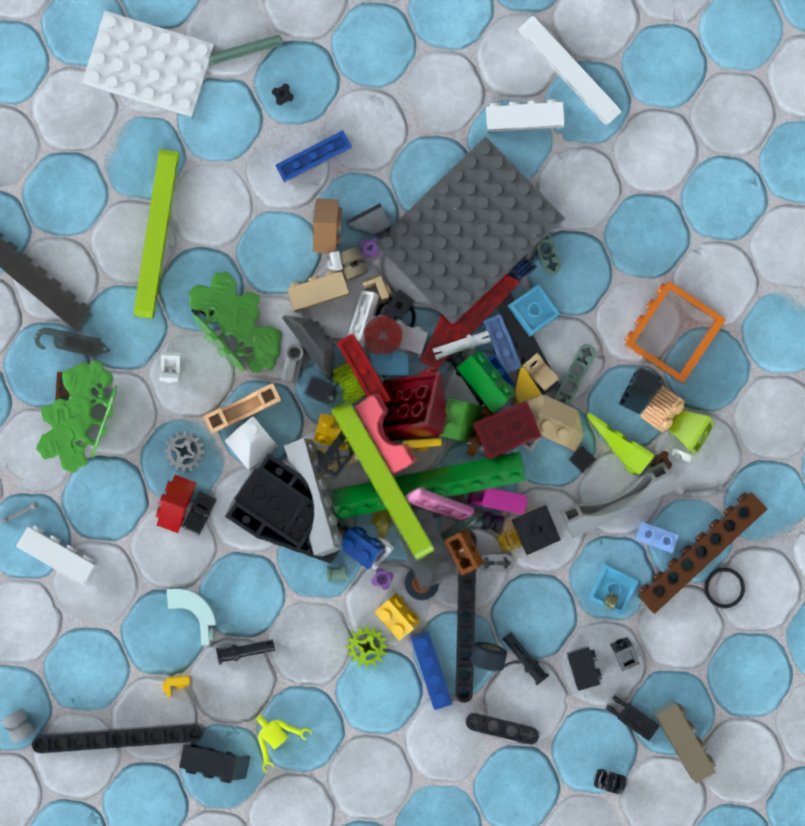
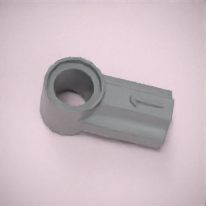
(292, 365)

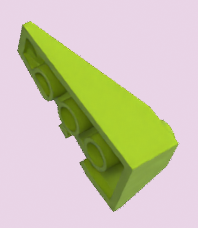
(628, 452)

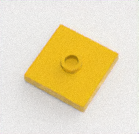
(423, 444)

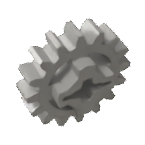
(181, 459)

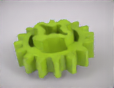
(371, 634)

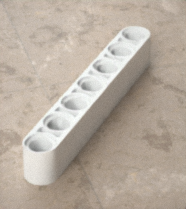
(569, 70)

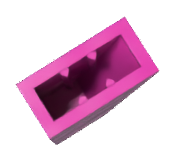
(499, 500)

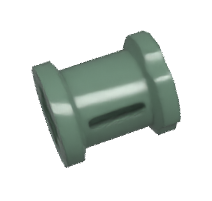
(336, 573)

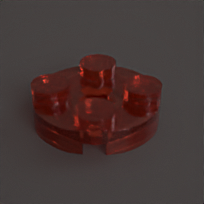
(383, 346)

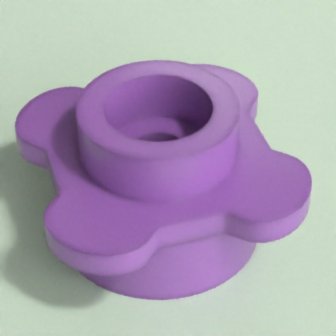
(365, 251)
(387, 577)

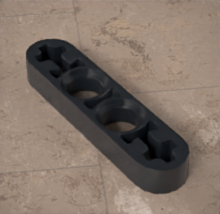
(501, 731)

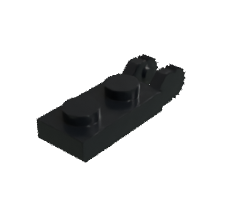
(634, 719)

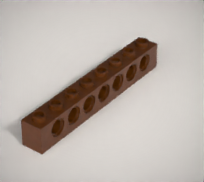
(755, 510)

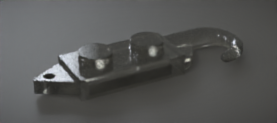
(72, 342)

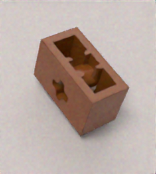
(464, 552)

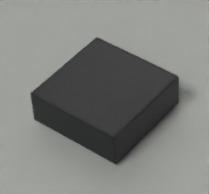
(582, 459)

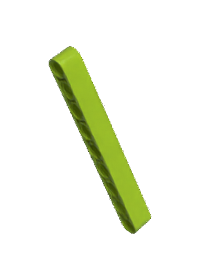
(156, 233)
(382, 480)

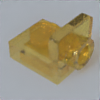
(382, 520)
(509, 540)

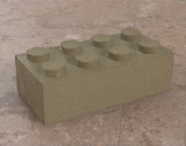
(686, 745)

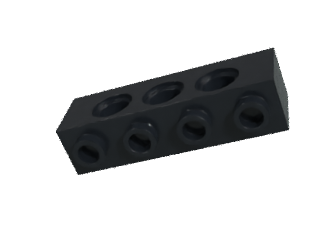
(321, 390)

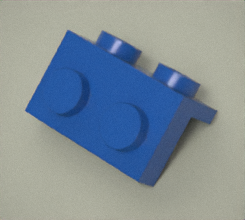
(361, 546)

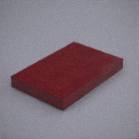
(507, 430)

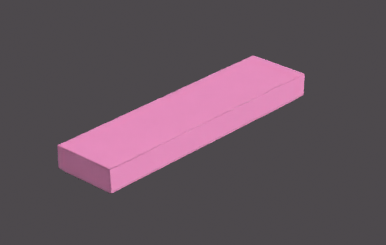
(440, 504)

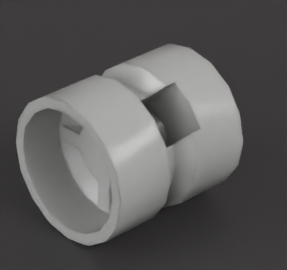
(18, 726)

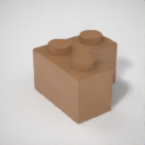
(326, 224)

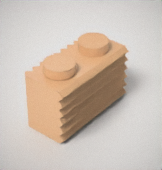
(663, 409)

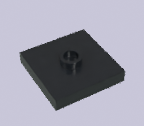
(536, 530)

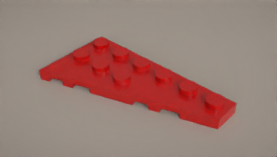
(467, 324)

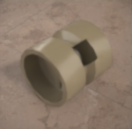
(349, 257)

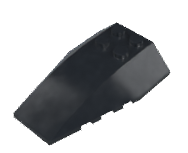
(278, 507)

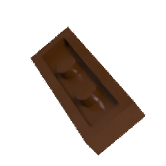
(474, 442)

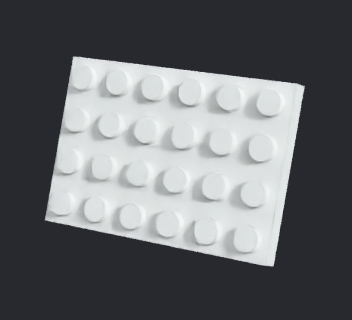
(148, 64)

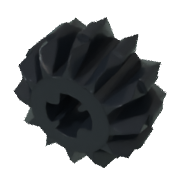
(610, 781)

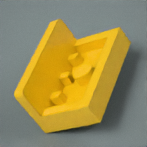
(328, 430)
(397, 616)

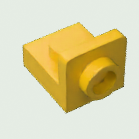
(179, 682)

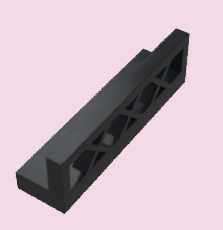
(328, 455)

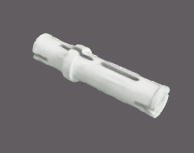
(461, 345)

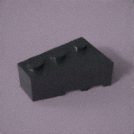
(640, 389)
(214, 763)

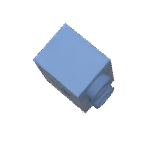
(656, 537)

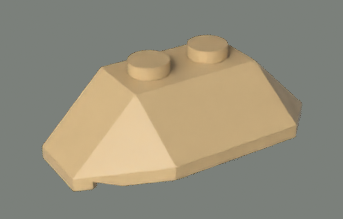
(557, 421)

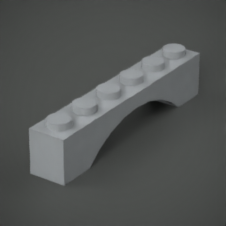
(652, 485)
(324, 533)

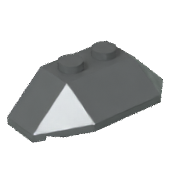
(313, 341)

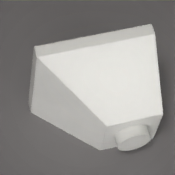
(251, 443)

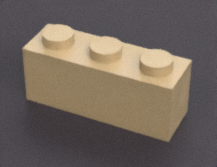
(317, 290)

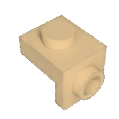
(384, 290)

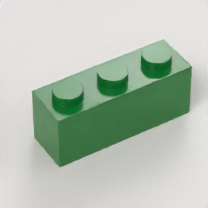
(486, 381)

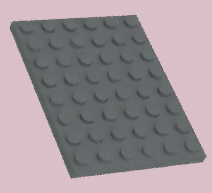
(469, 230)

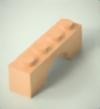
(242, 408)

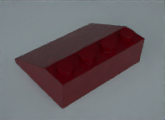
(415, 406)

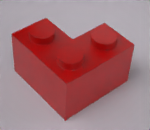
(175, 503)

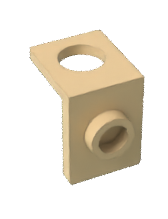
(541, 372)

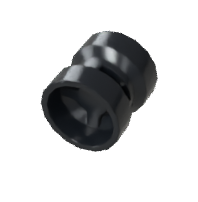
(497, 523)

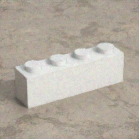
(525, 116)
(56, 555)

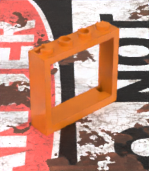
(700, 349)

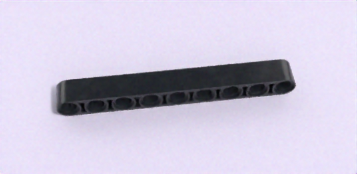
(469, 626)
(109, 742)

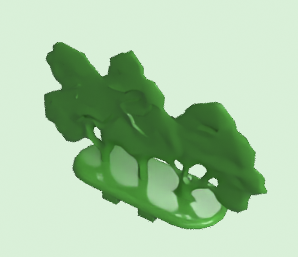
(236, 318)
(73, 416)

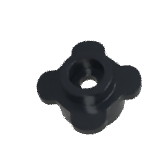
(282, 99)

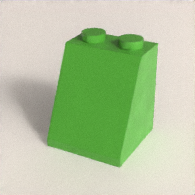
(460, 420)

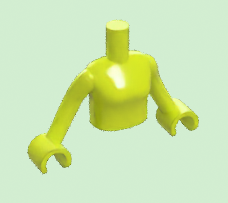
(274, 736)

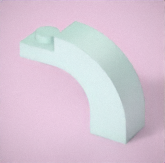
(198, 605)

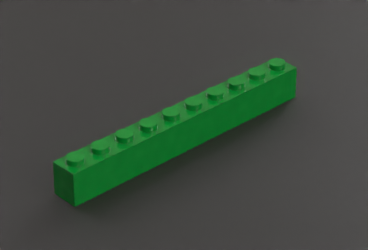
(443, 481)

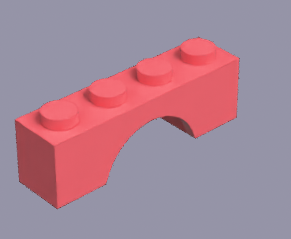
(372, 413)

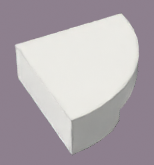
(335, 261)
(681, 455)

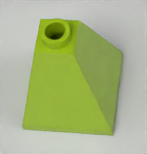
(691, 430)

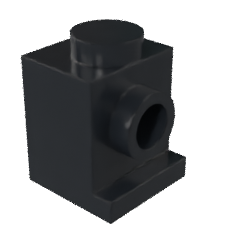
(407, 303)

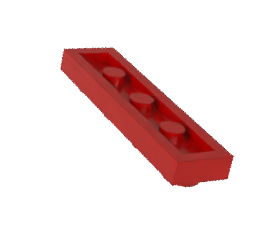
(362, 367)

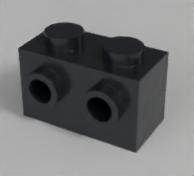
(583, 668)

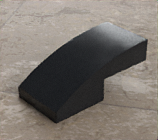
(199, 513)

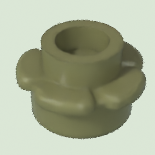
(611, 601)

